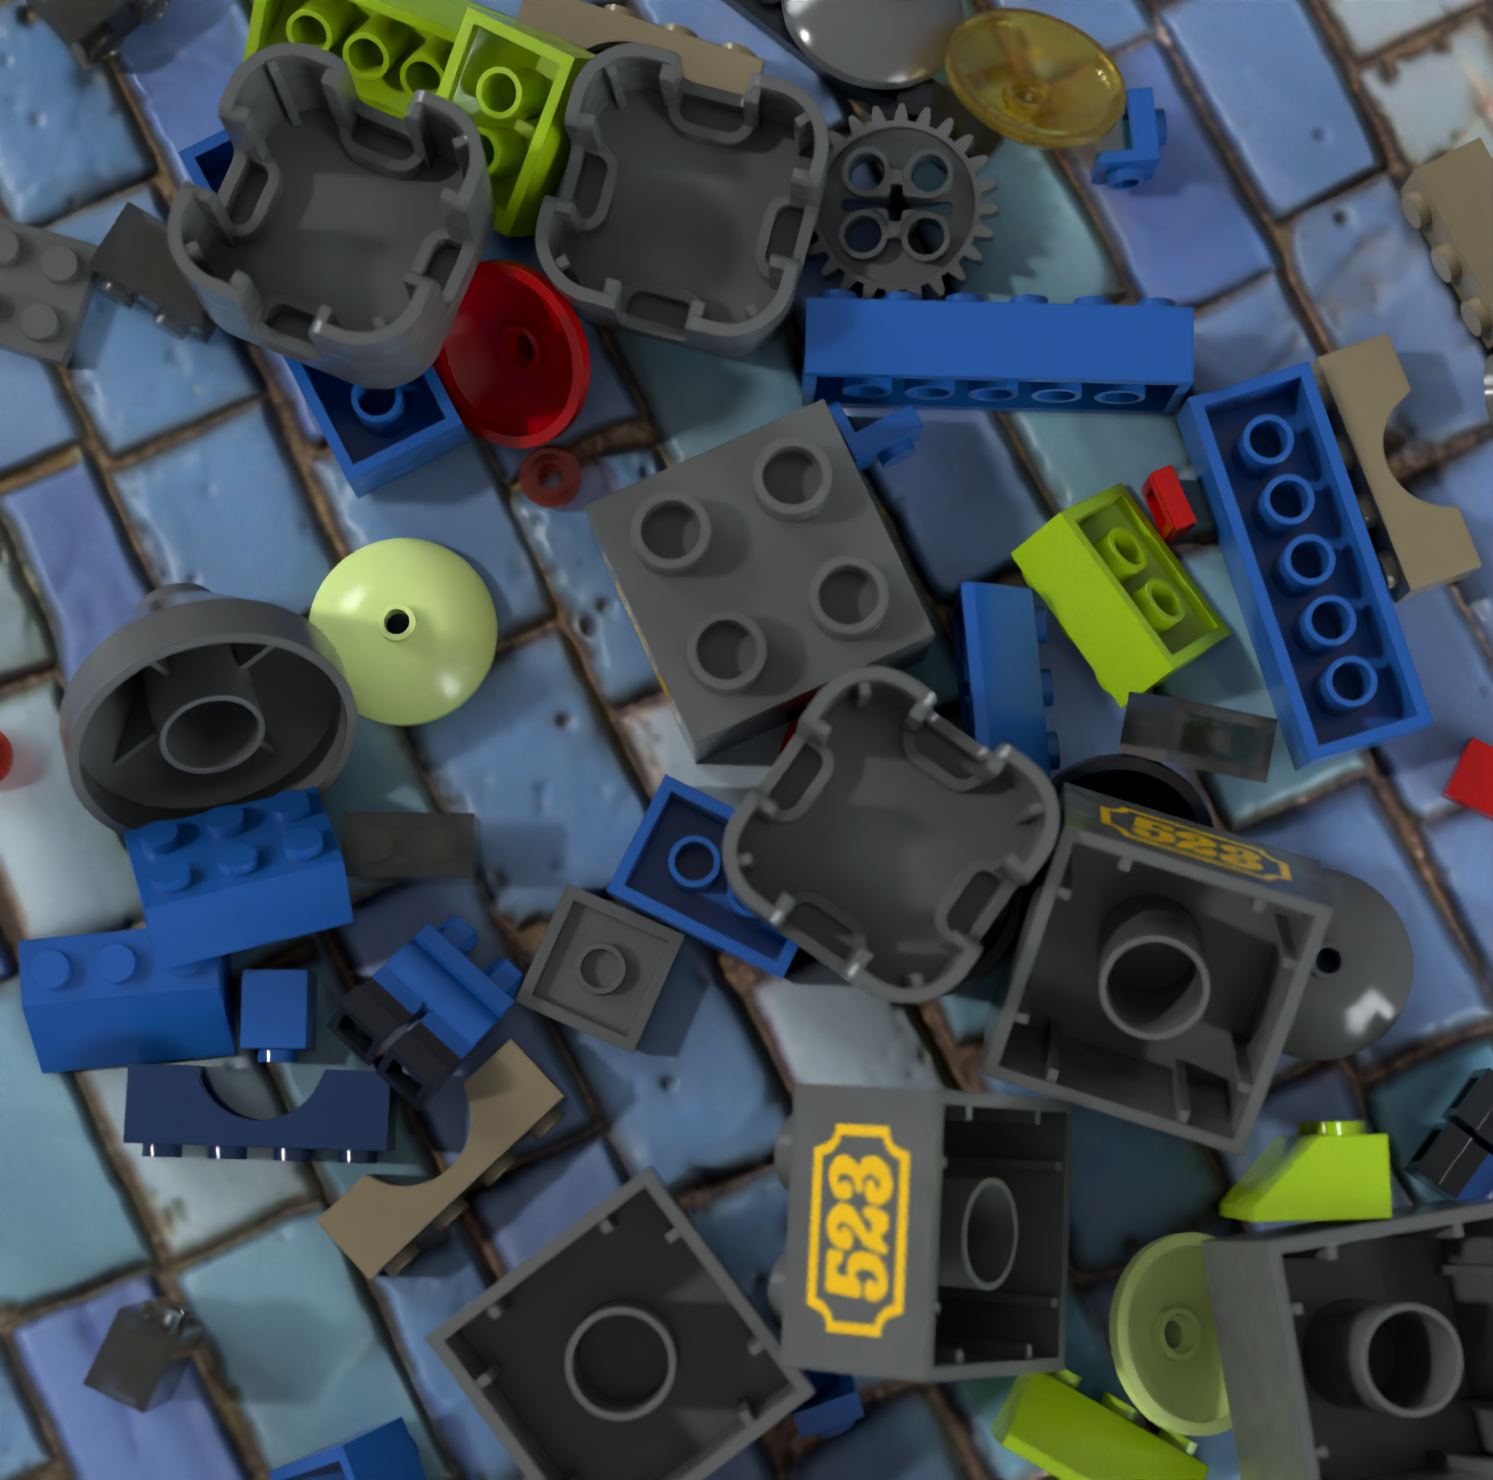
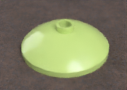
(440, 654)
(1179, 1377)

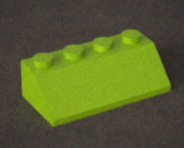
(386, 43)

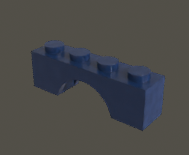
(181, 1107)

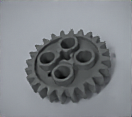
(902, 149)

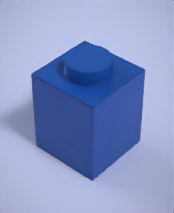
(278, 1013)

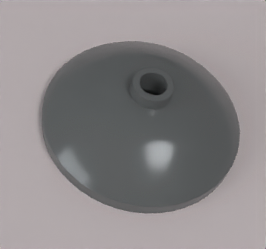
(874, 40)
(1370, 980)

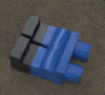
(441, 989)
(1448, 1157)

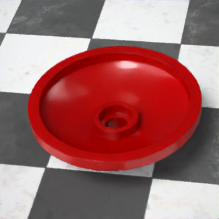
(492, 371)

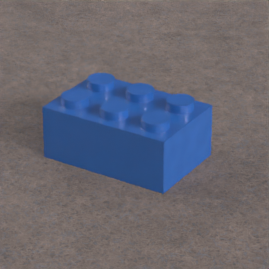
(238, 877)
(680, 880)

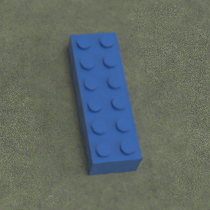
(997, 353)
(370, 431)
(1303, 566)

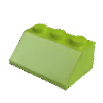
(517, 95)
(1119, 593)
(1317, 1175)
(1086, 1438)

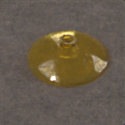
(1034, 78)

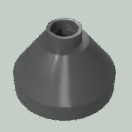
(204, 709)

